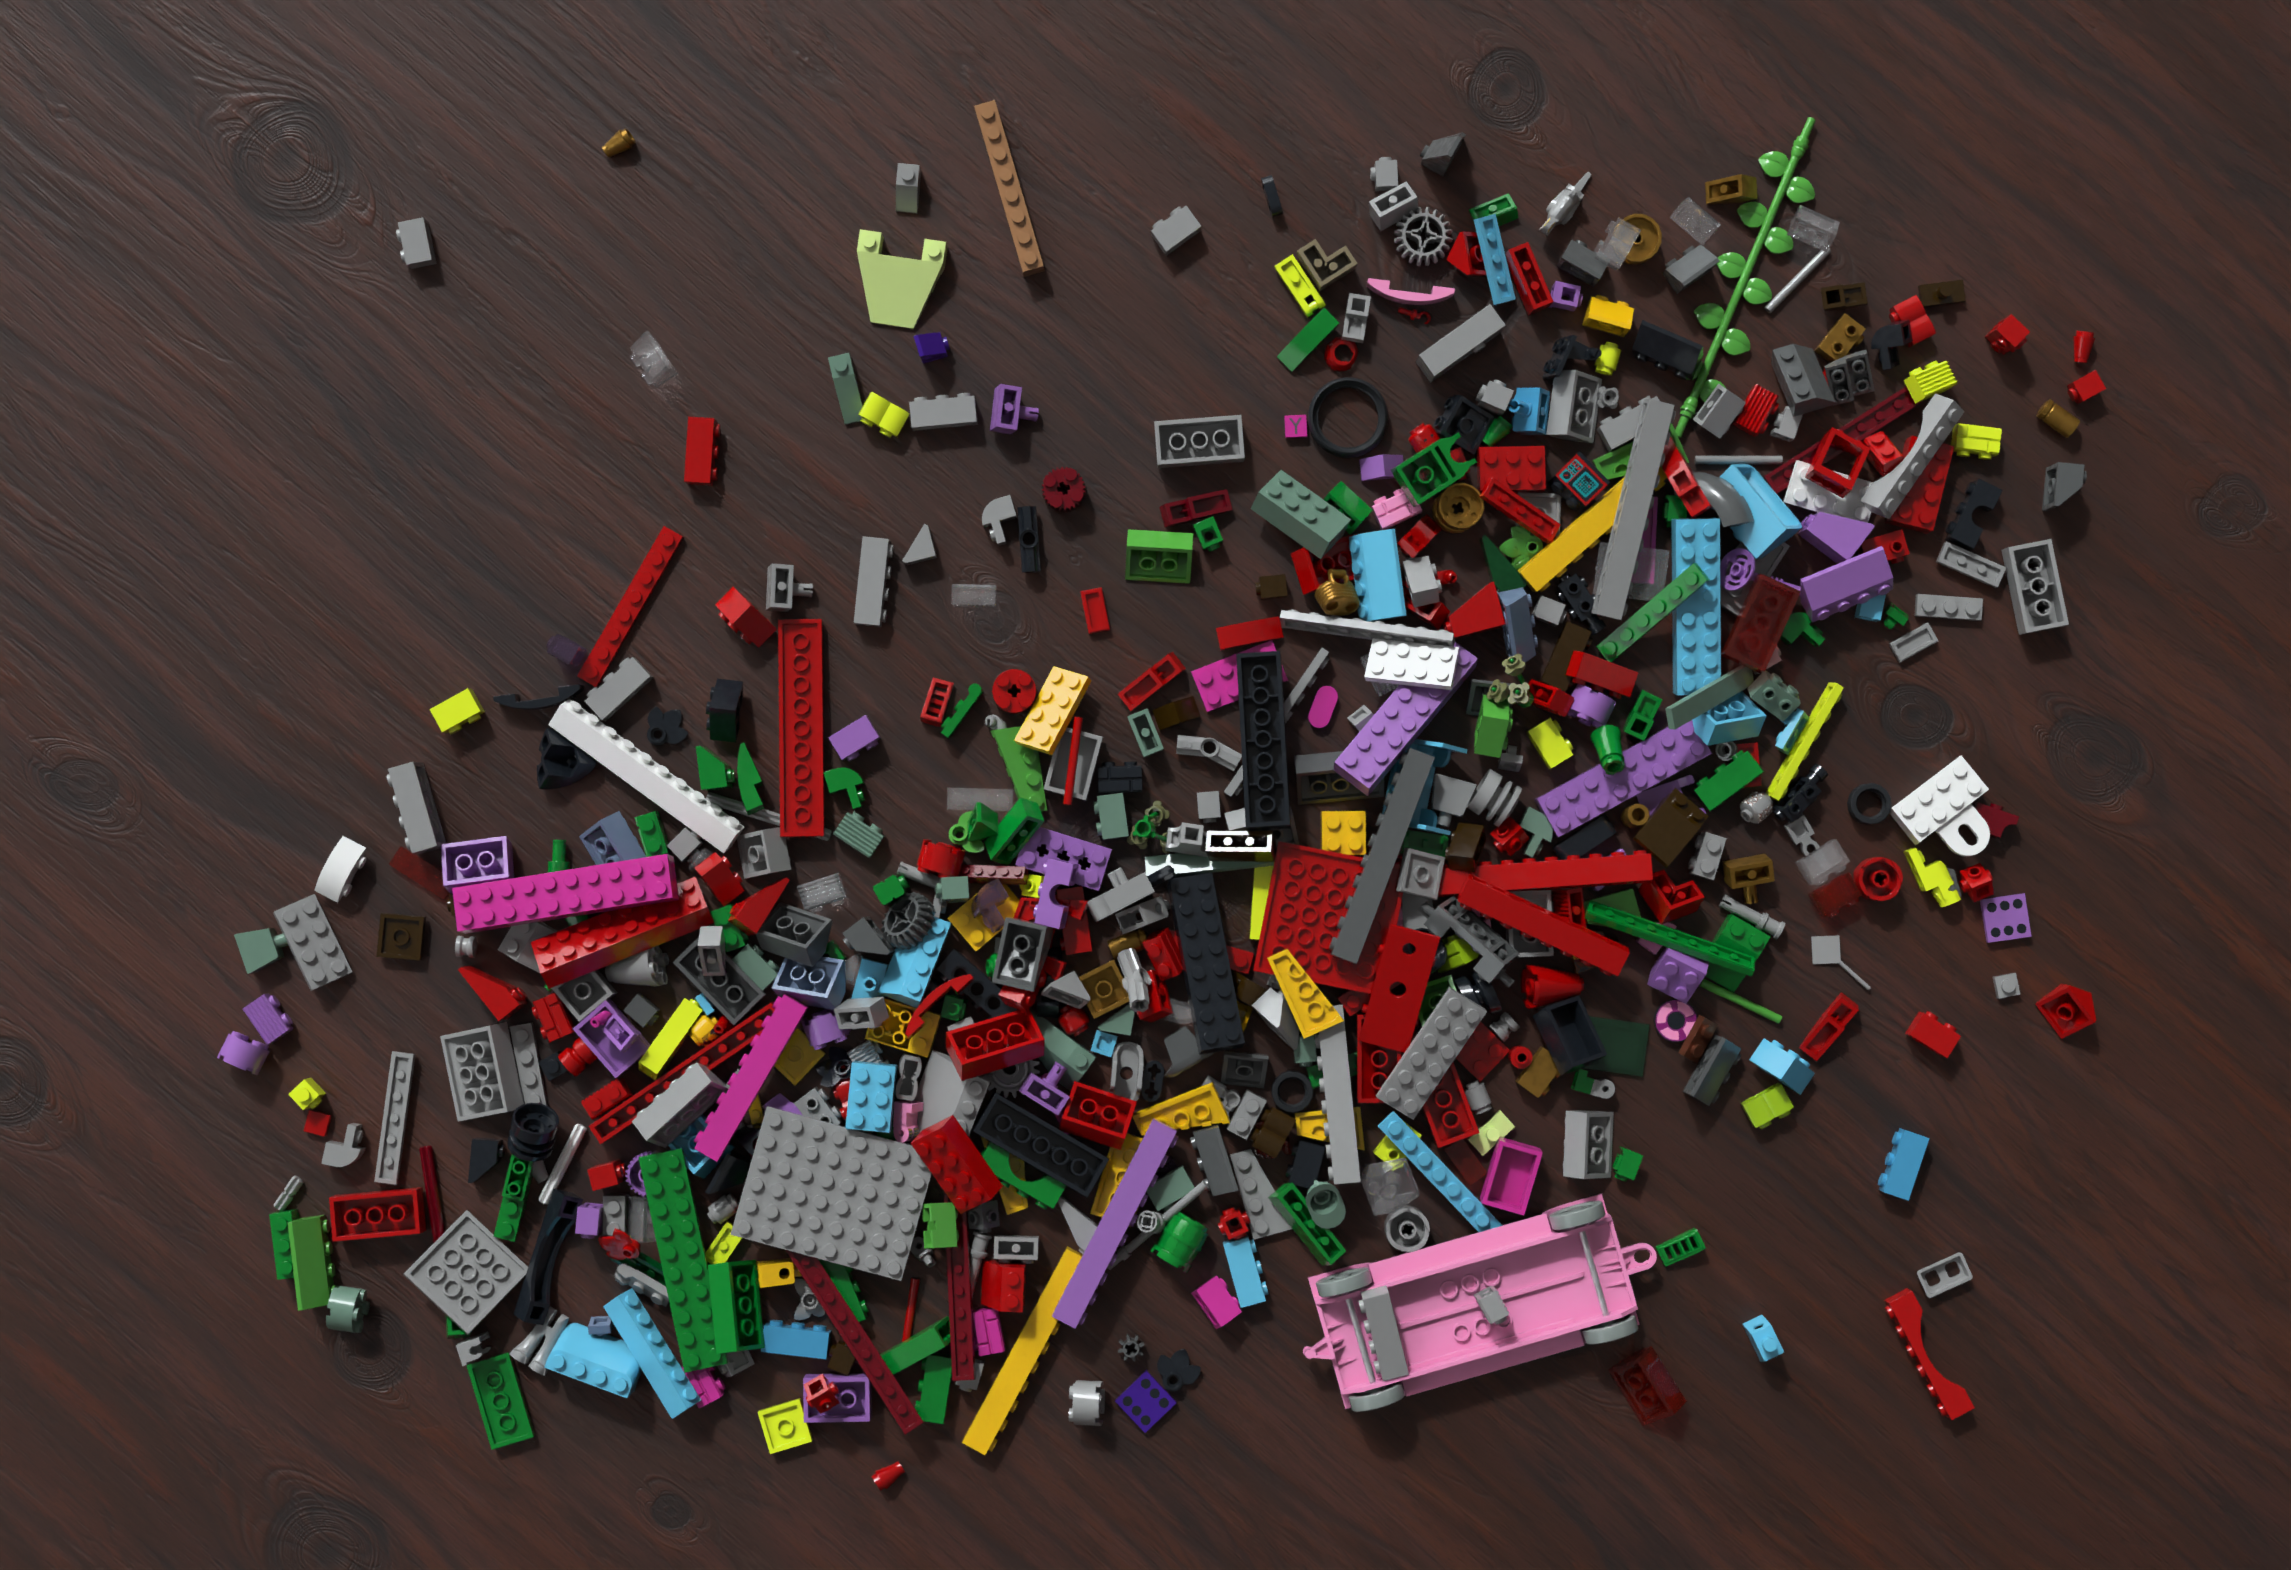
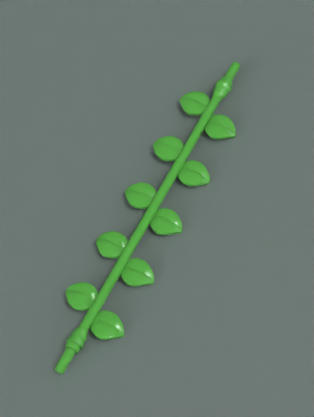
(1734, 266)

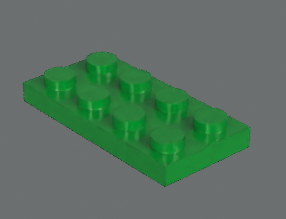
(500, 1400)

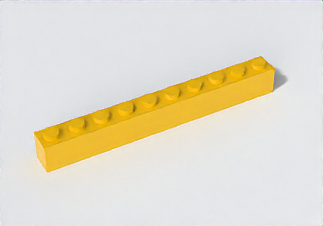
(1021, 1359)

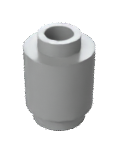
(1478, 1097)
(723, 1209)

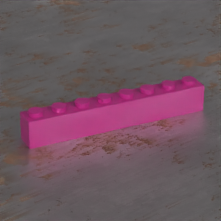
(750, 1078)

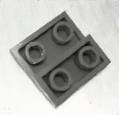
(1849, 377)

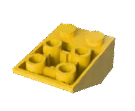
(894, 1028)

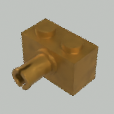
(1748, 873)

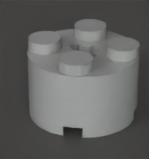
(1419, 1231)
(1087, 1402)

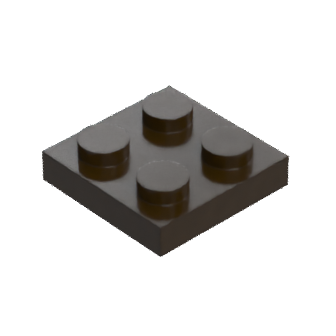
(401, 936)

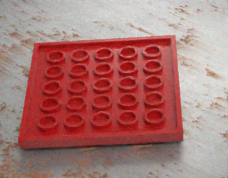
(1304, 910)

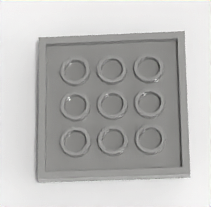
(466, 1272)

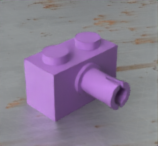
(1007, 409)
(1046, 1090)

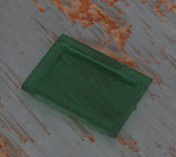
(1624, 1046)

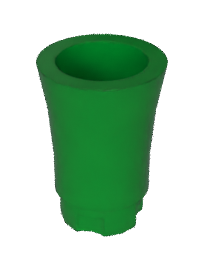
(1609, 748)

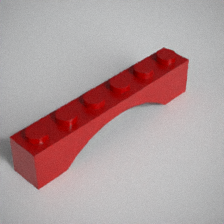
(1907, 1314)

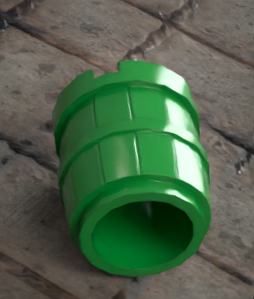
(1181, 1241)

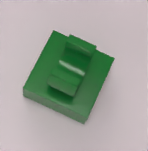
(1895, 615)

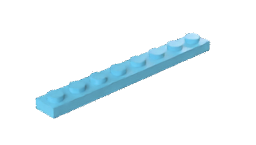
(1438, 1173)

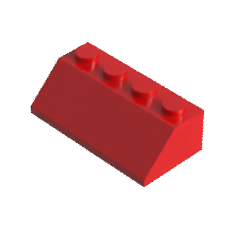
(1373, 1067)

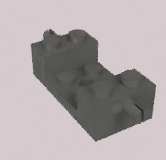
(1483, 939)

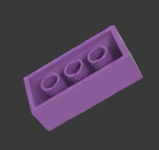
(1846, 584)

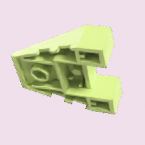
(895, 285)

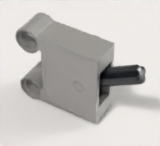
(1126, 891)

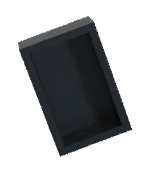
(1569, 1035)

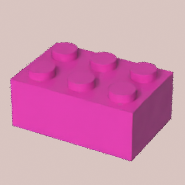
(1511, 1175)

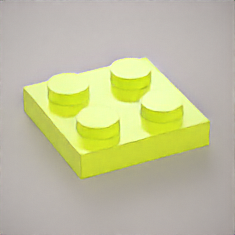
(785, 1426)

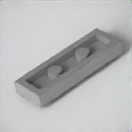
(1971, 564)
(1948, 607)

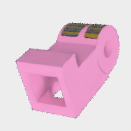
(906, 1120)

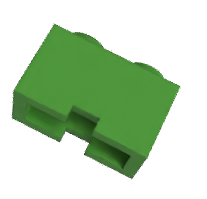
(940, 1225)

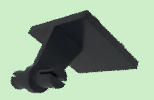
(1565, 349)

